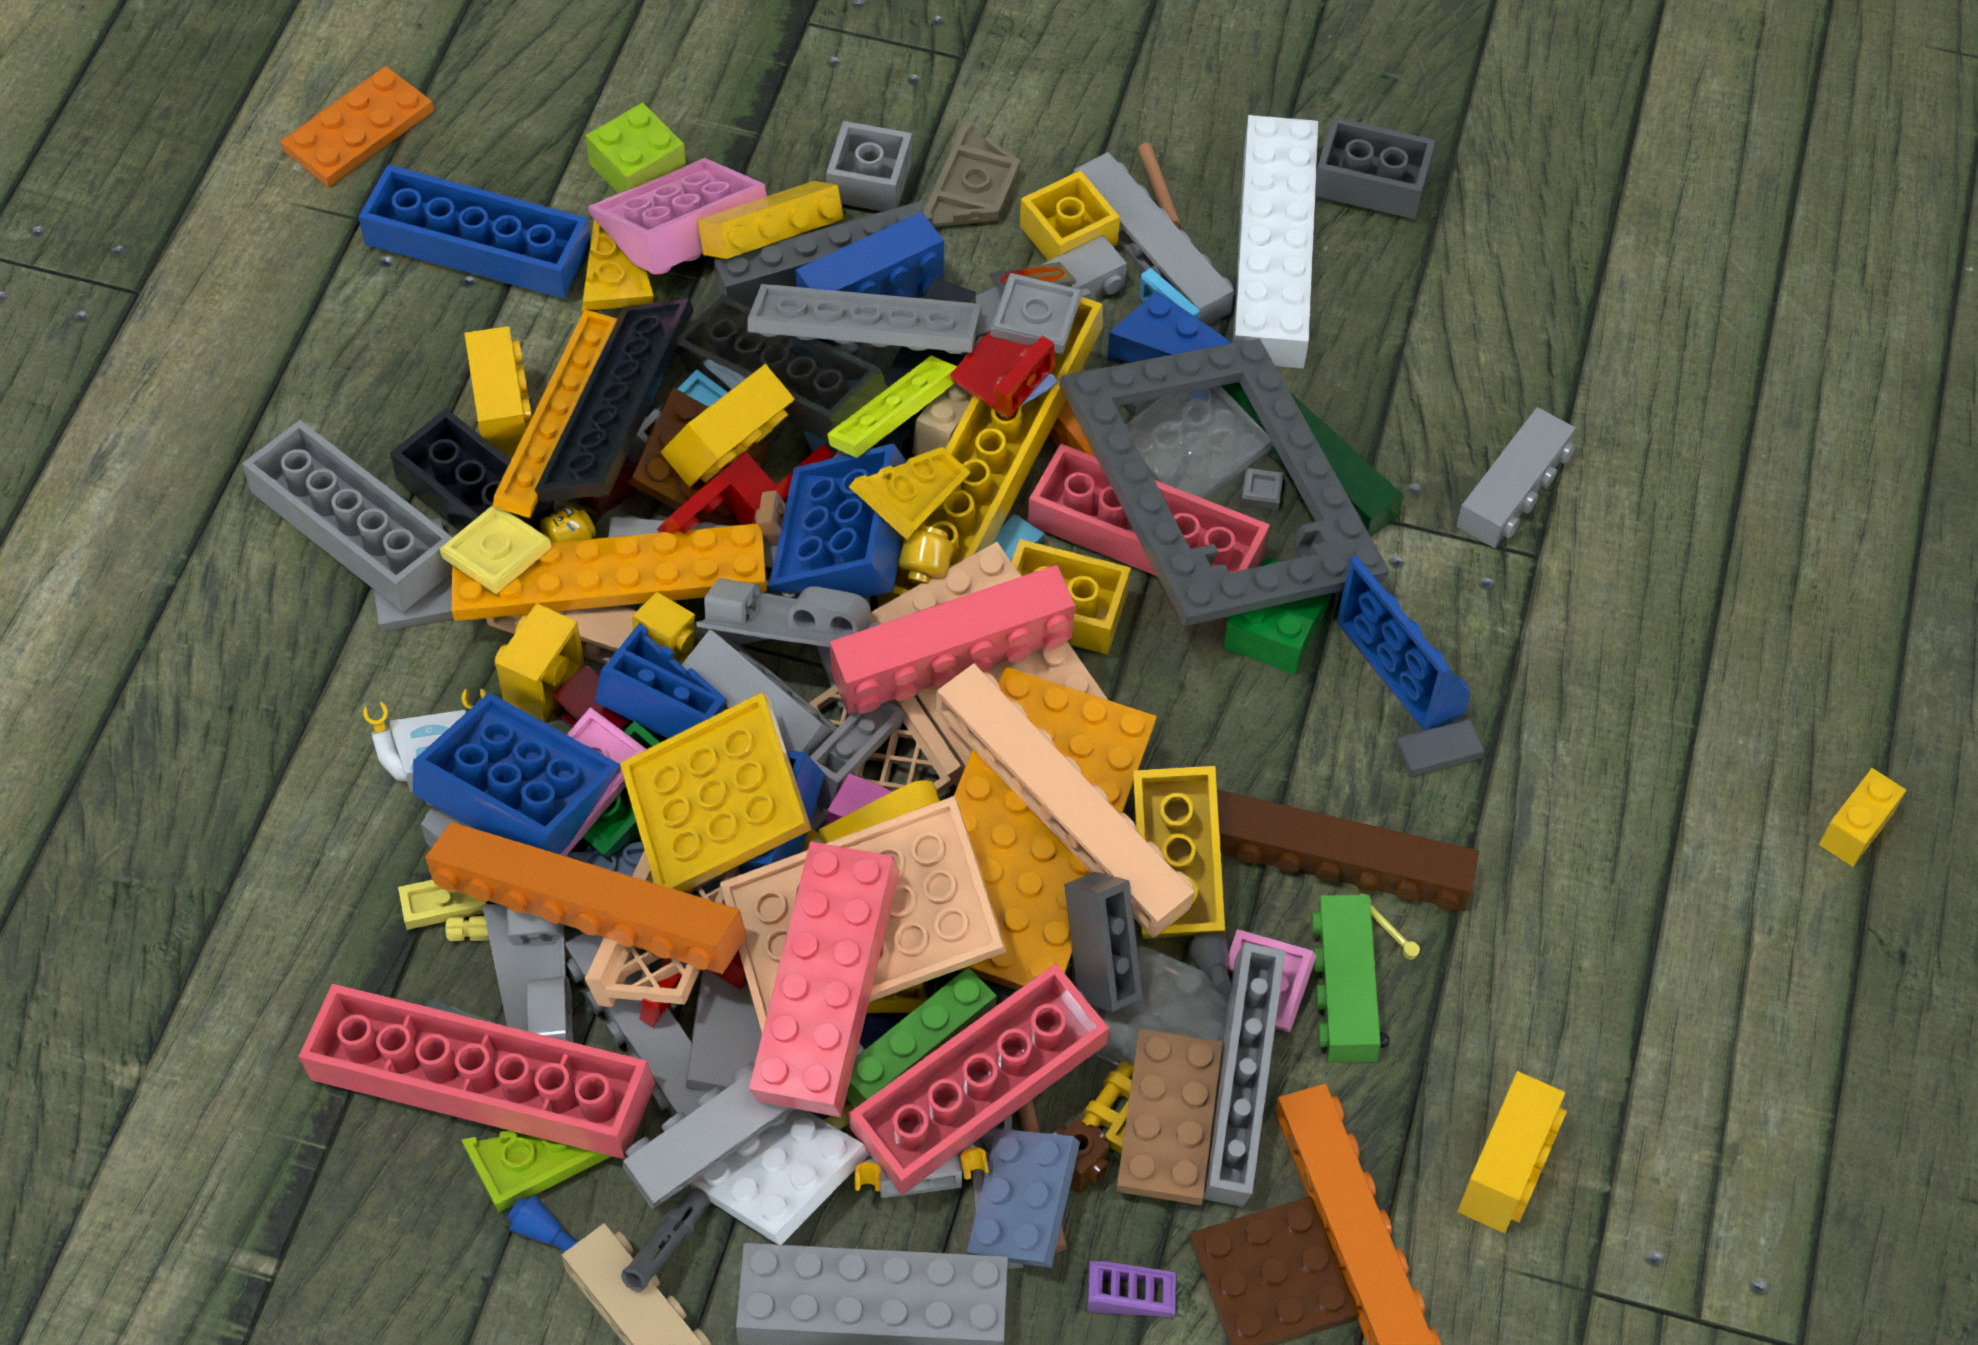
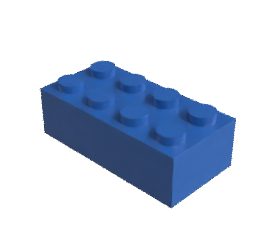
(889, 262)

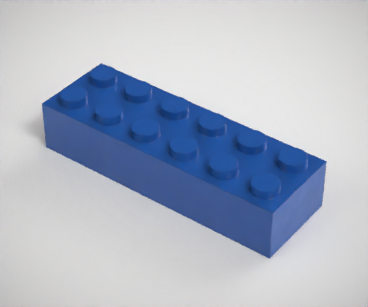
(475, 231)

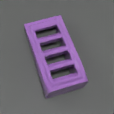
(1115, 1304)

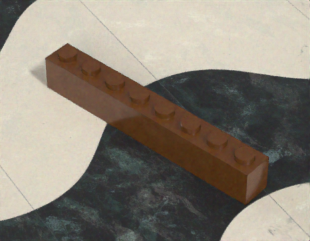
(1346, 851)

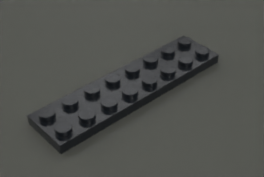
(614, 401)

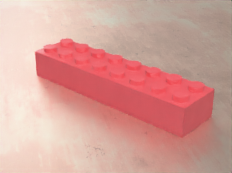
(478, 1070)

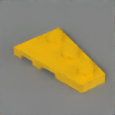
(612, 276)
(911, 490)

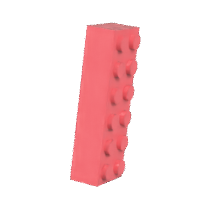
(1081, 507)
(948, 638)
(825, 979)
(978, 1078)

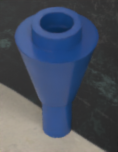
(536, 1222)

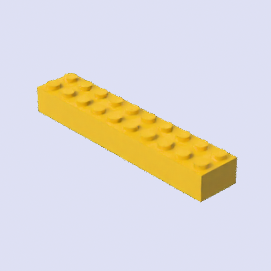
(1001, 454)

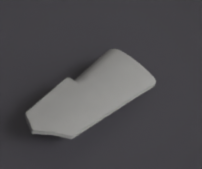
(812, 618)
(531, 971)

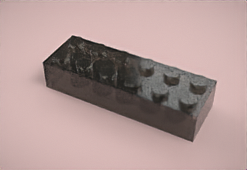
(821, 378)

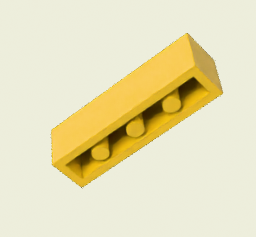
(770, 219)

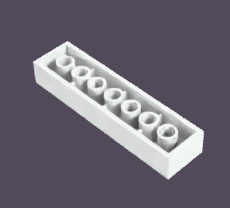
(1276, 237)

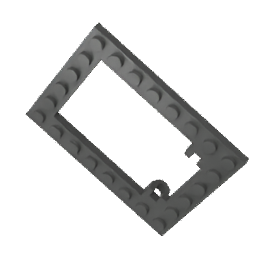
(1187, 574)

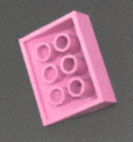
(658, 218)

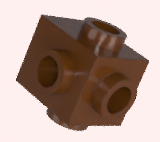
(1091, 1156)

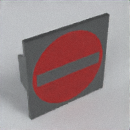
(1050, 272)

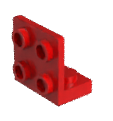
(1005, 371)

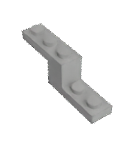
(848, 750)

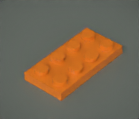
(357, 126)

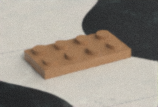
(1169, 1117)

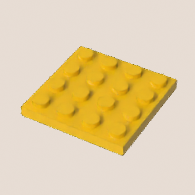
(715, 795)

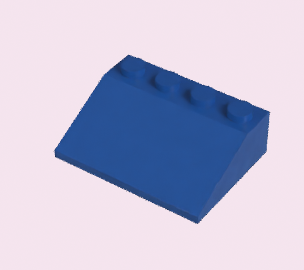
(833, 534)
(1399, 651)
(513, 776)

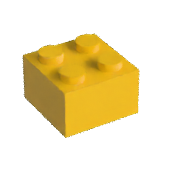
(1067, 216)
(539, 660)

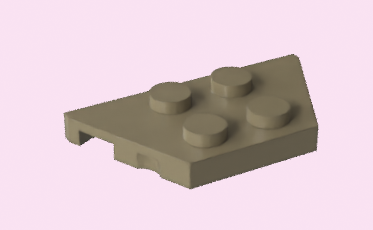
(972, 181)

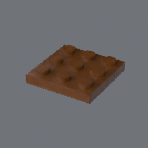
(656, 475)
(1273, 1275)

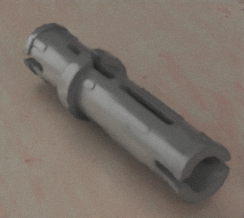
(642, 1267)

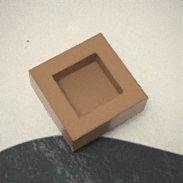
(771, 515)

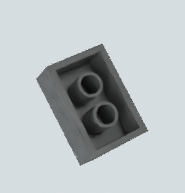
(1374, 167)

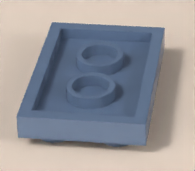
(1024, 1196)

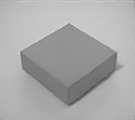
(1262, 489)

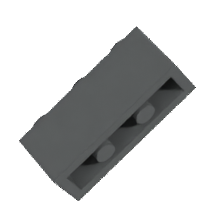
(1103, 940)

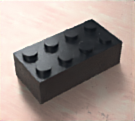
(455, 471)

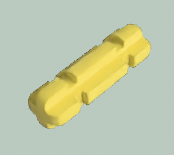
(458, 928)

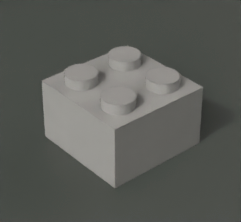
(870, 165)

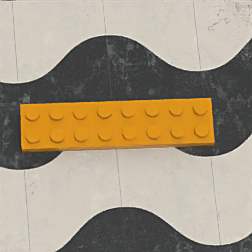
(620, 572)

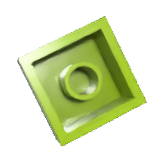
(634, 149)

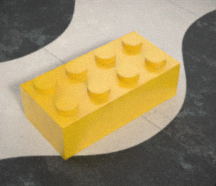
(1181, 817)

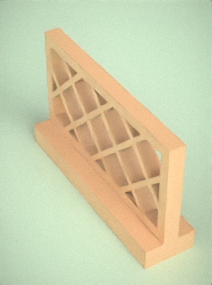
(927, 741)
(616, 962)

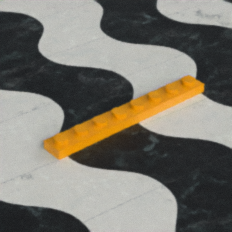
(577, 362)

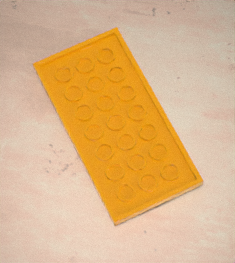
(1015, 850)

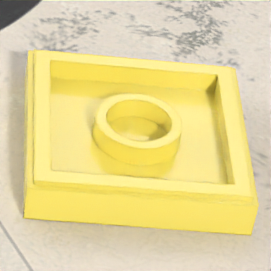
(495, 548)

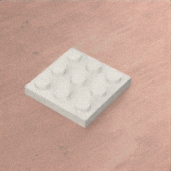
(783, 1174)

